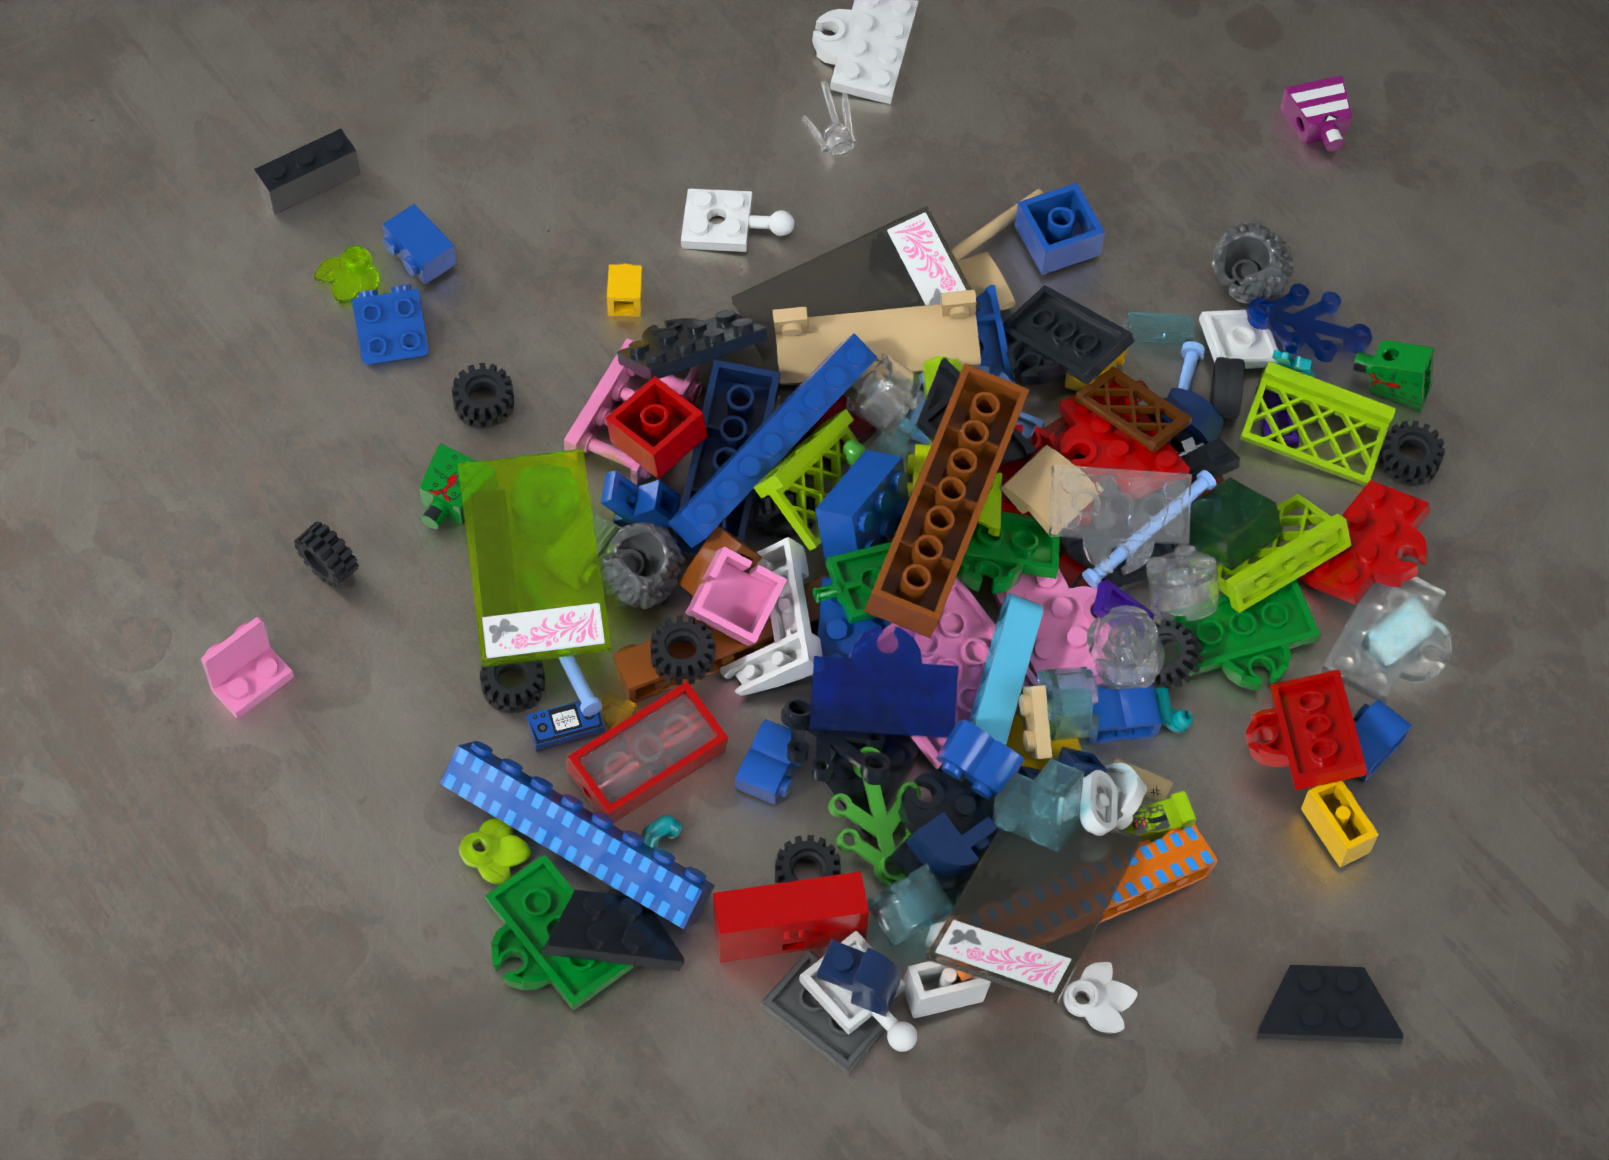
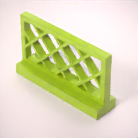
(1332, 401)
(791, 474)
(1286, 563)

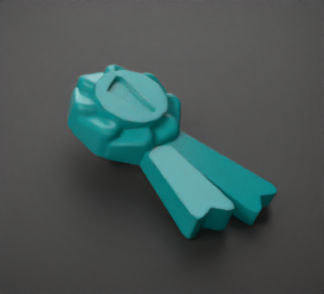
(1298, 364)

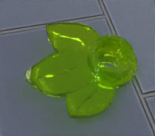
(346, 277)

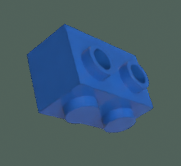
(419, 244)

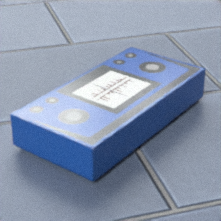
(563, 725)

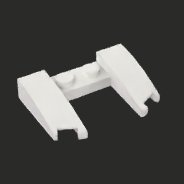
(794, 645)

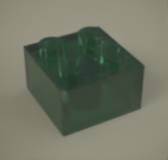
(1233, 523)

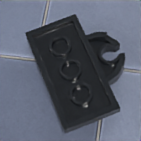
(1061, 339)
(689, 343)
(961, 806)

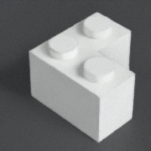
(939, 988)

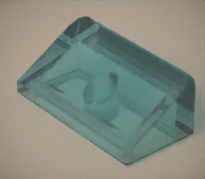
(1160, 327)
(1398, 633)

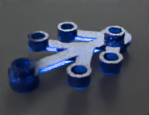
(1271, 315)

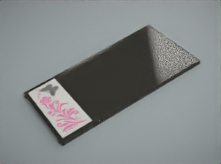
(882, 270)
(1033, 909)

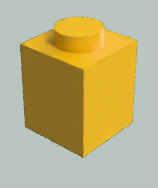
(624, 290)

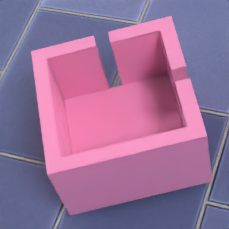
(734, 599)

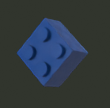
(1059, 228)

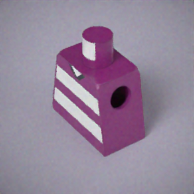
(1319, 111)

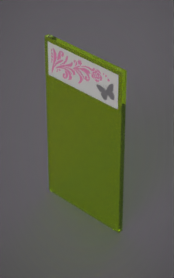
(533, 558)

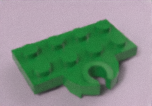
(1018, 550)
(1254, 636)
(530, 909)

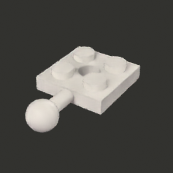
(734, 230)
(837, 1002)

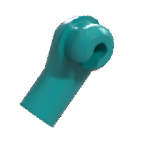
(1174, 720)
(661, 827)

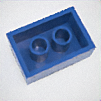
(864, 505)

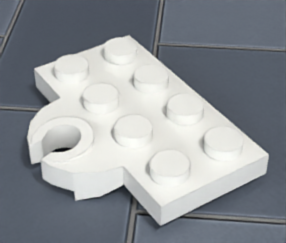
(866, 46)

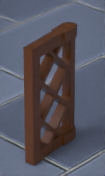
(1132, 389)

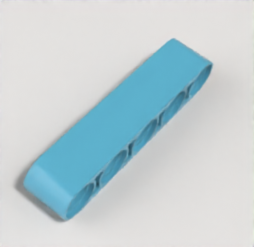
(1006, 666)

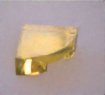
(616, 709)

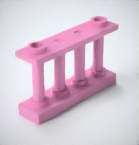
(611, 389)

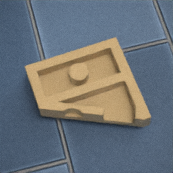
(1035, 722)

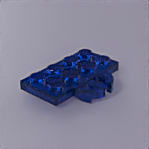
(883, 691)

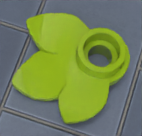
(500, 851)

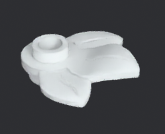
(1104, 996)

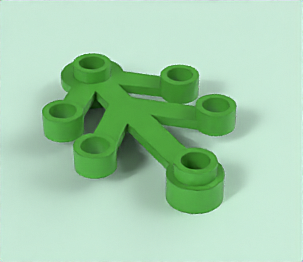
(879, 825)

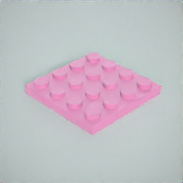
(958, 640)

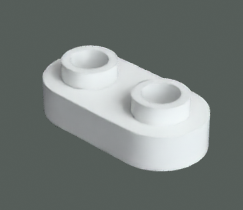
(1099, 803)

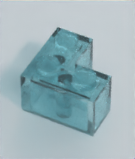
(1041, 808)

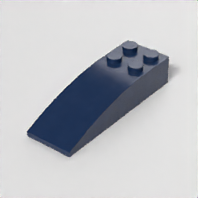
(733, 409)

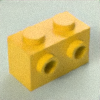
(1339, 822)

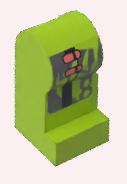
(1158, 818)

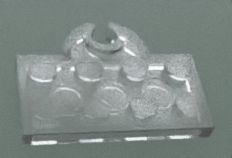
(1119, 511)
(1360, 669)

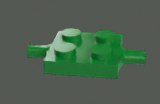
(853, 580)

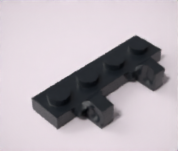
(1213, 457)

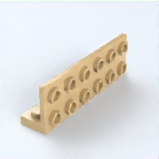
(902, 333)

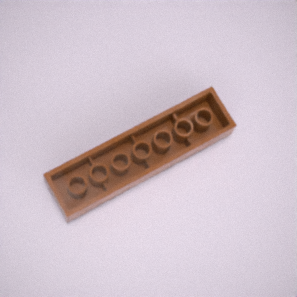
(947, 501)

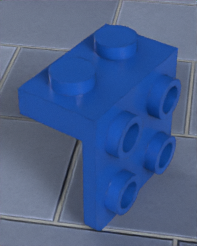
(390, 325)

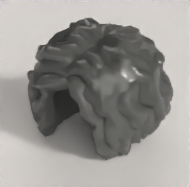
(1252, 262)
(641, 565)

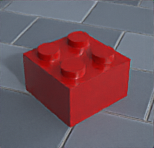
(656, 427)

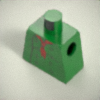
(1399, 372)
(442, 489)

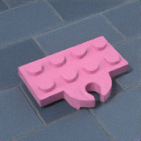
(1063, 625)

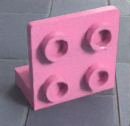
(245, 668)

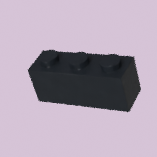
(307, 171)

